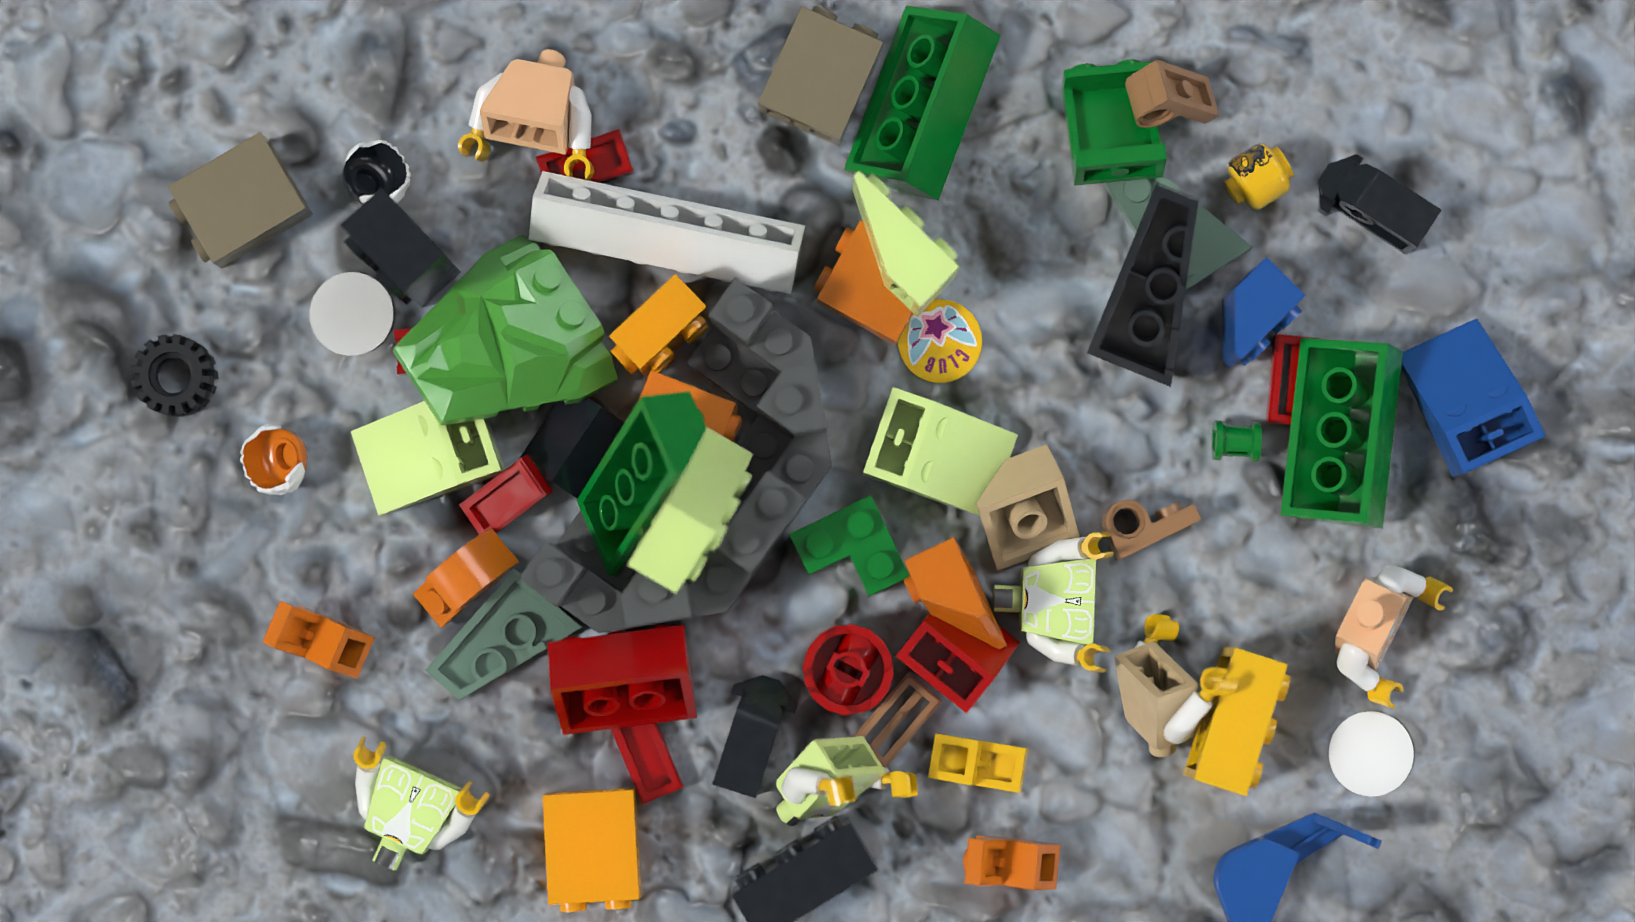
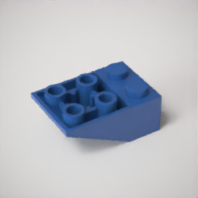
(1469, 398)

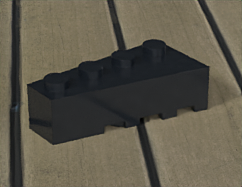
(1147, 300)

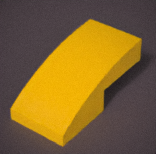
(978, 763)

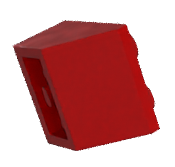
(954, 660)

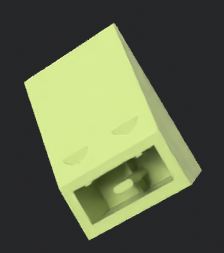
(906, 257)
(936, 451)
(417, 459)

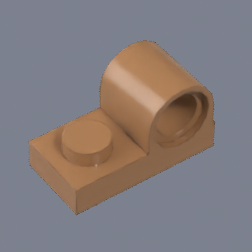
(1167, 91)
(1170, 520)

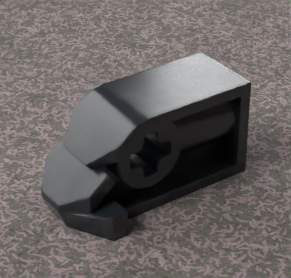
(1376, 202)
(752, 734)

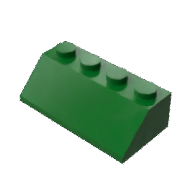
(923, 100)
(1342, 432)
(639, 473)

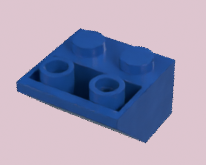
(1253, 308)

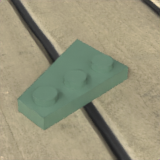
(1213, 241)
(499, 637)

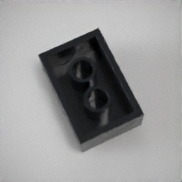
(398, 250)
(804, 874)

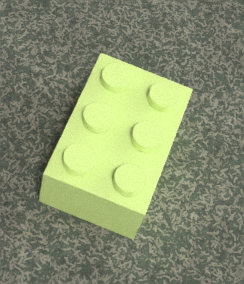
(694, 513)

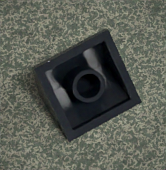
(573, 443)

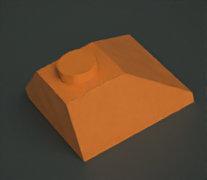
(952, 591)

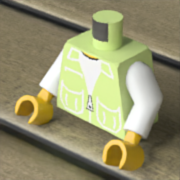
(1058, 600)
(832, 776)
(409, 806)

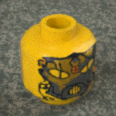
(1258, 176)

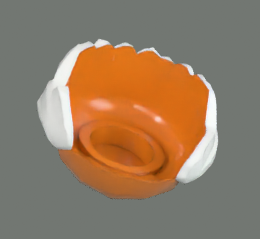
(274, 460)

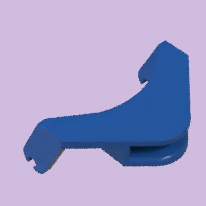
(1256, 872)

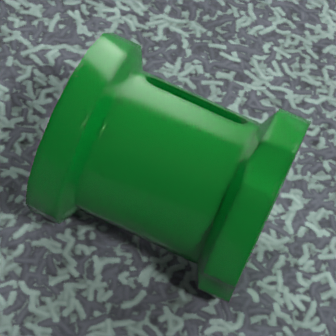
(1236, 441)

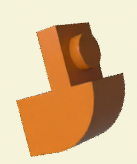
(465, 576)
(318, 639)
(1011, 863)

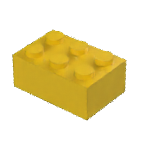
(1238, 725)

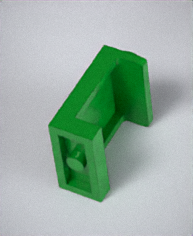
(1102, 127)

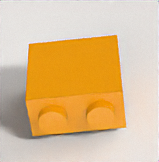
(659, 327)

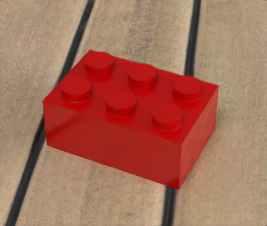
(622, 679)

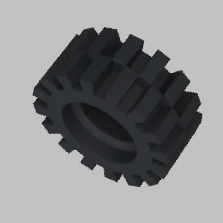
(148, 368)

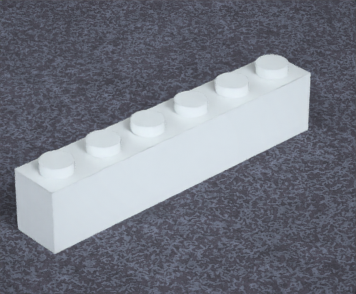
(665, 232)

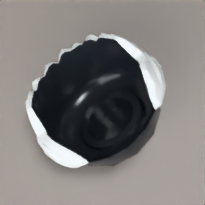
(375, 167)

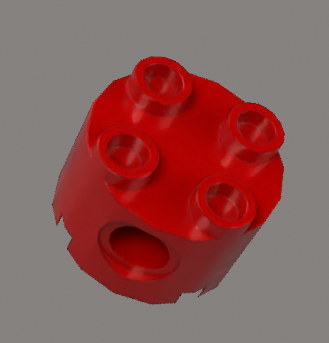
(848, 669)

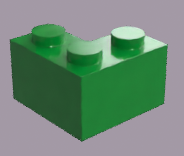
(857, 534)

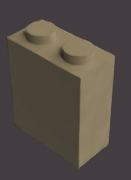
(821, 74)
(238, 201)

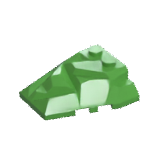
(507, 339)

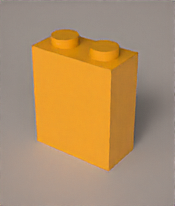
(592, 848)

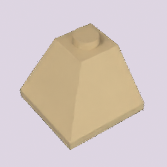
(1026, 508)

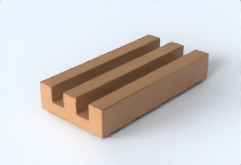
(920, 690)

